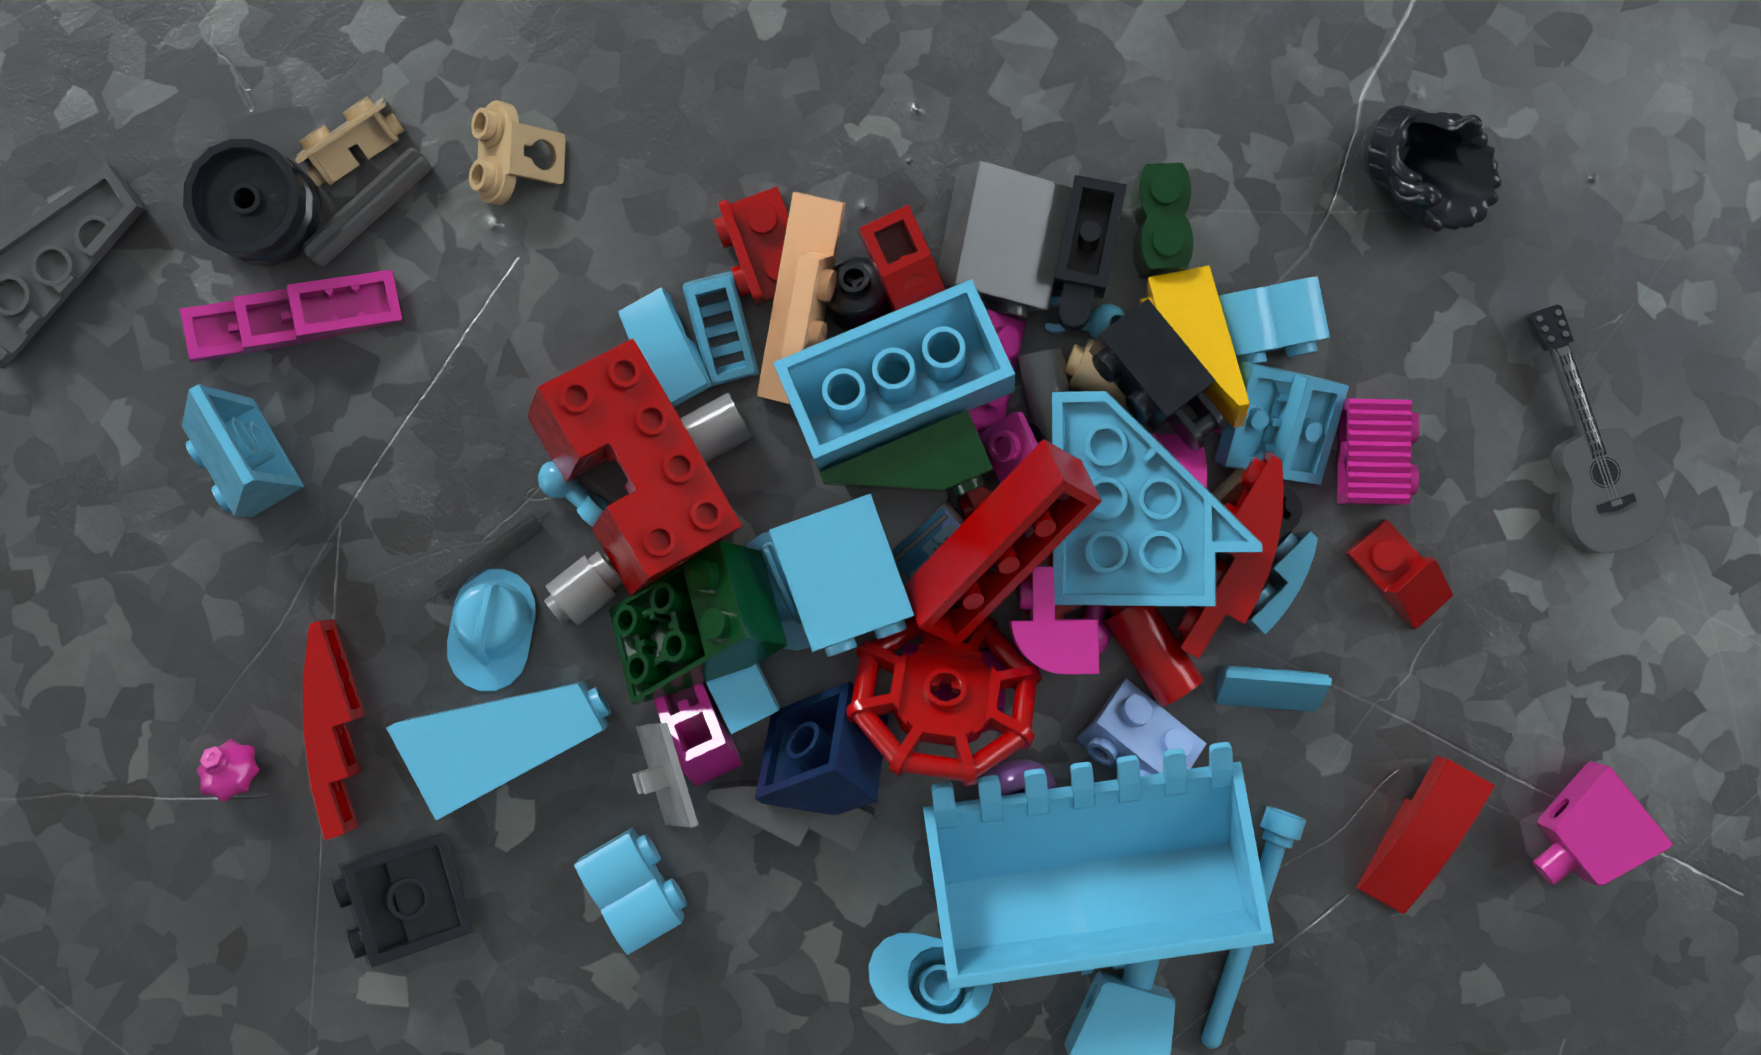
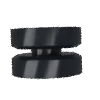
(251, 202)

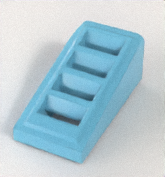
(706, 286)

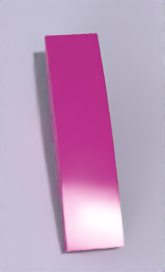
(291, 315)

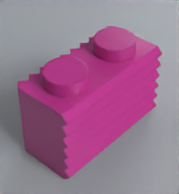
(1377, 452)

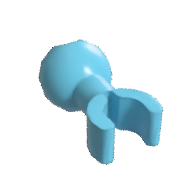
(1099, 319)
(588, 504)

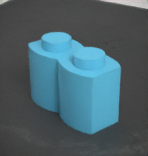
(1275, 319)
(631, 889)

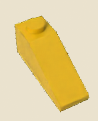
(1195, 313)

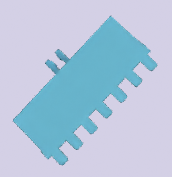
(1096, 870)

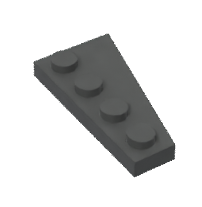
(56, 251)

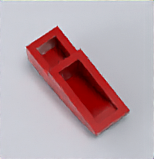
(1425, 834)

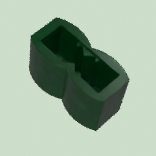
(1159, 209)

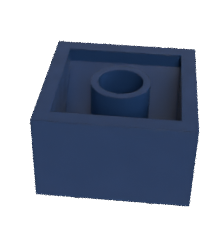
(818, 757)

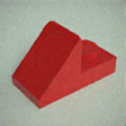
(1400, 574)

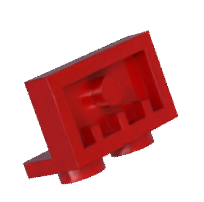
(757, 232)

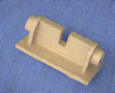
(331, 150)

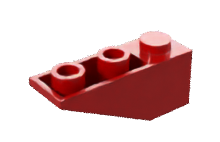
(901, 258)

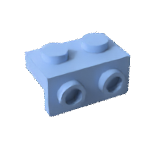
(1137, 726)

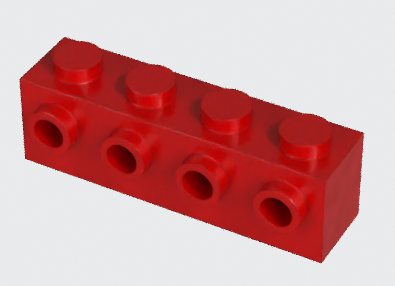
(1001, 542)

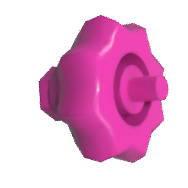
(227, 770)

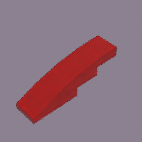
(328, 705)

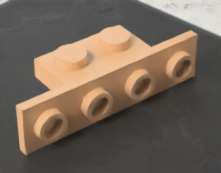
(802, 285)

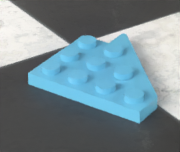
(1156, 521)

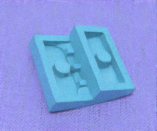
(1287, 416)

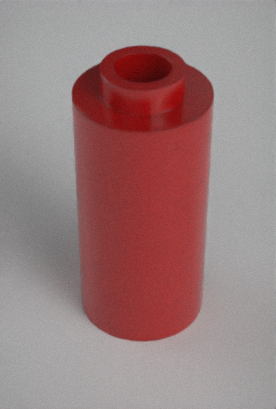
(1153, 651)

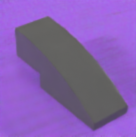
(788, 823)

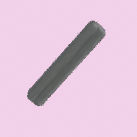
(366, 207)

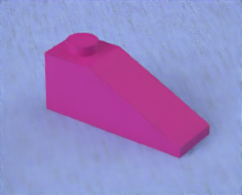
(698, 733)

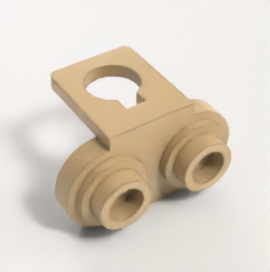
(502, 153)

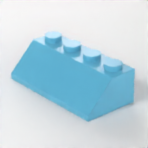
(896, 375)

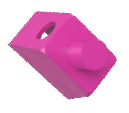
(1597, 830)

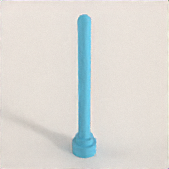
(1279, 832)

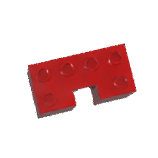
(622, 414)

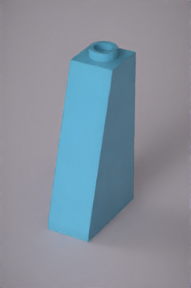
(486, 744)

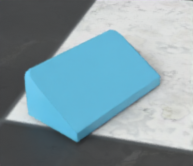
(1271, 688)

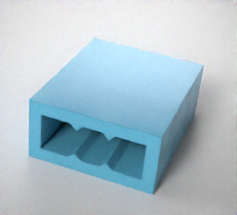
(842, 575)

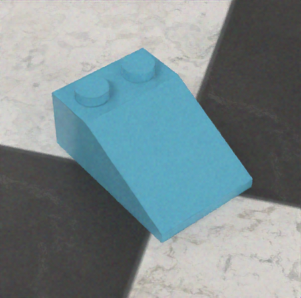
(237, 450)

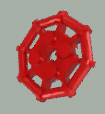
(939, 721)

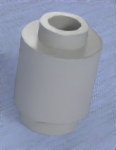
(582, 589)

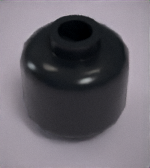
(857, 294)

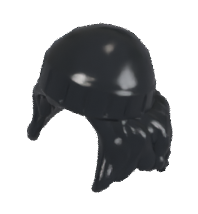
(1432, 165)

